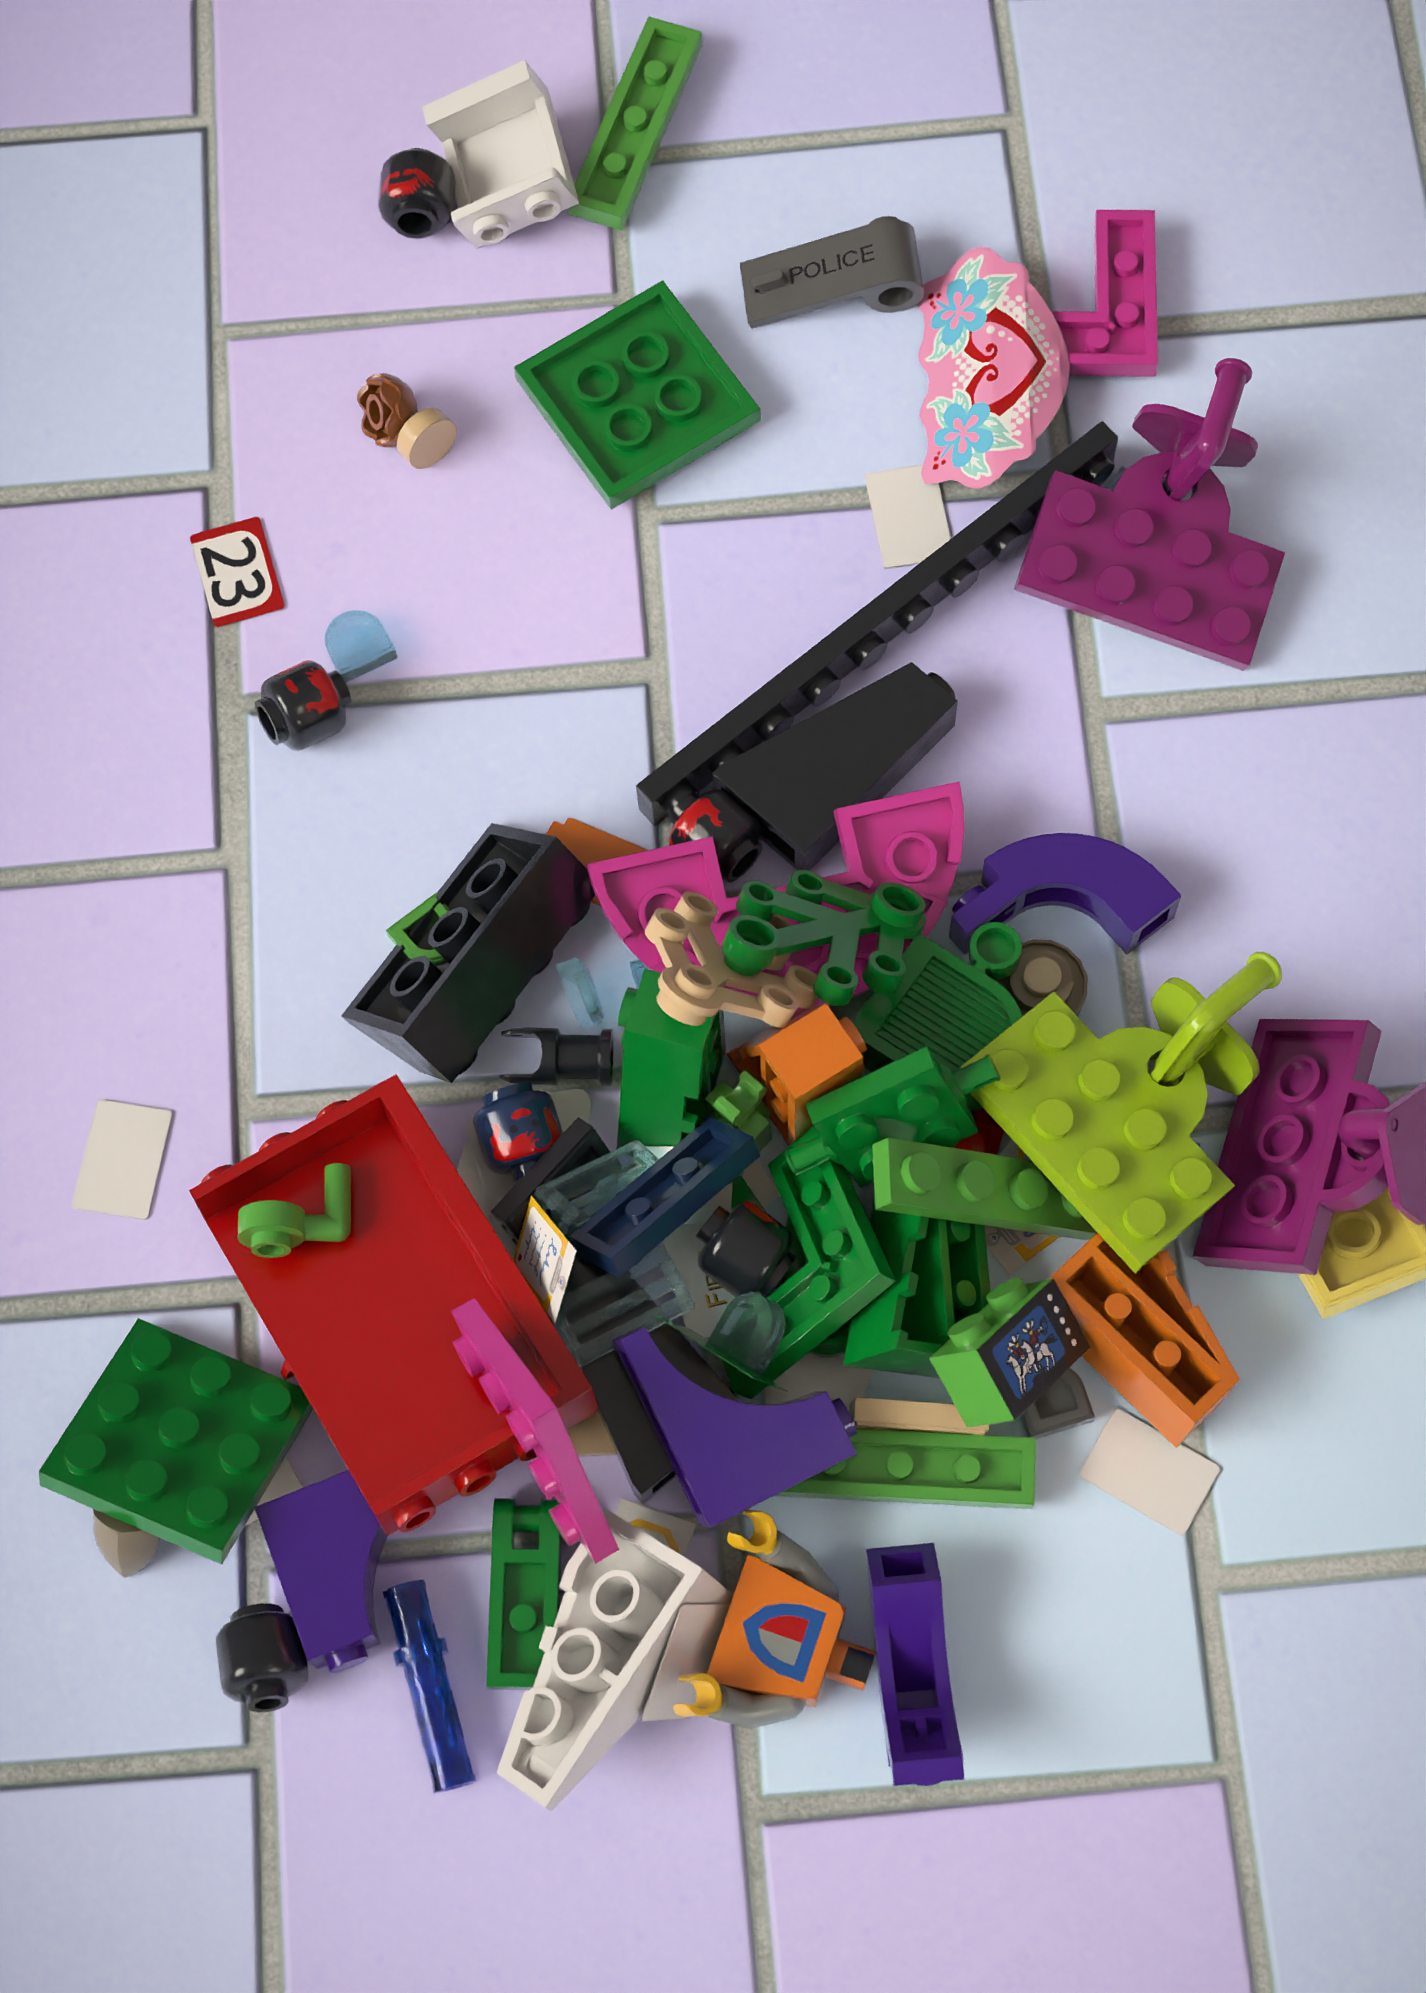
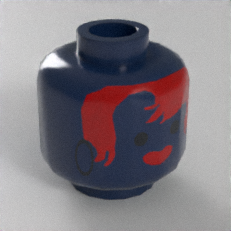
(516, 1128)

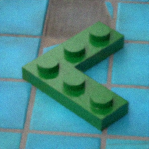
(842, 1268)

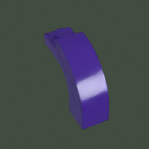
(1073, 872)
(913, 1665)

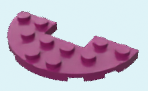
(885, 840)

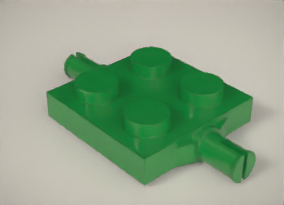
(902, 1101)

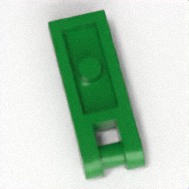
(521, 1593)

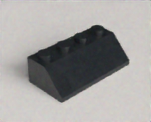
(505, 918)

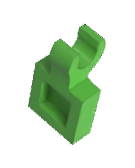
(742, 1107)

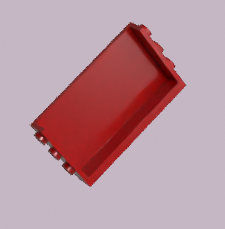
(373, 1314)

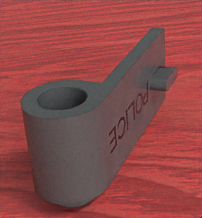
(864, 262)

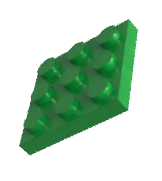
(637, 394)
(177, 1440)

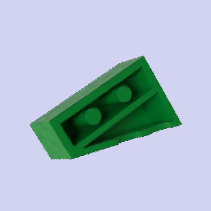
(664, 1068)
(938, 1282)

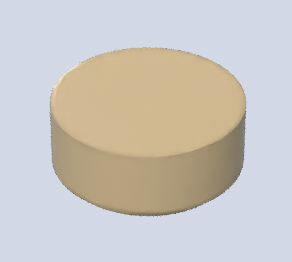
(426, 438)

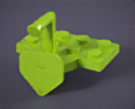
(1109, 1125)

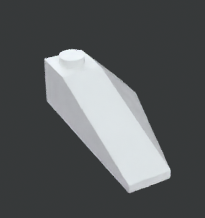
(600, 1659)

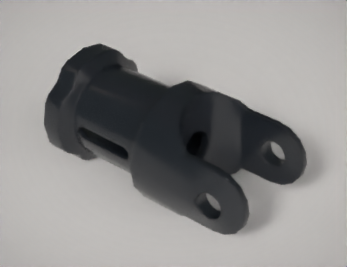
(567, 1056)

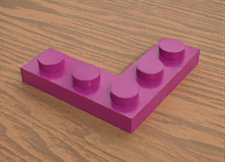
(1123, 328)
(536, 1427)

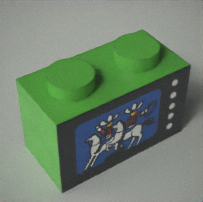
(1009, 1351)

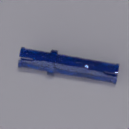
(432, 1698)

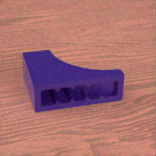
(731, 1450)
(327, 1563)

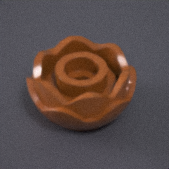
(386, 407)

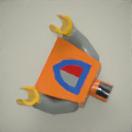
(776, 1637)

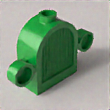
(944, 1002)

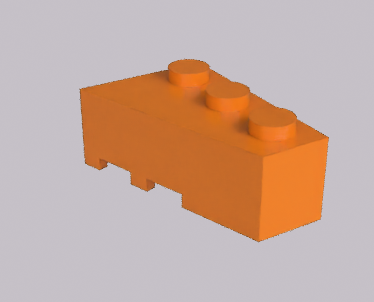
(801, 1064)
(1147, 1337)

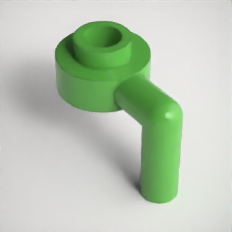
(278, 1226)

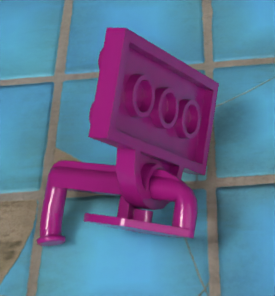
(1158, 560)
(1300, 1147)

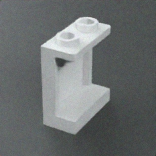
(503, 154)

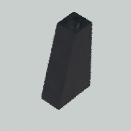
(838, 760)
(617, 1400)

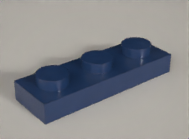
(664, 1196)

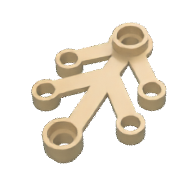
(697, 992)

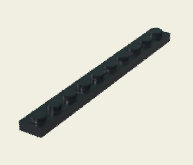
(866, 634)

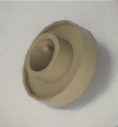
(1044, 969)

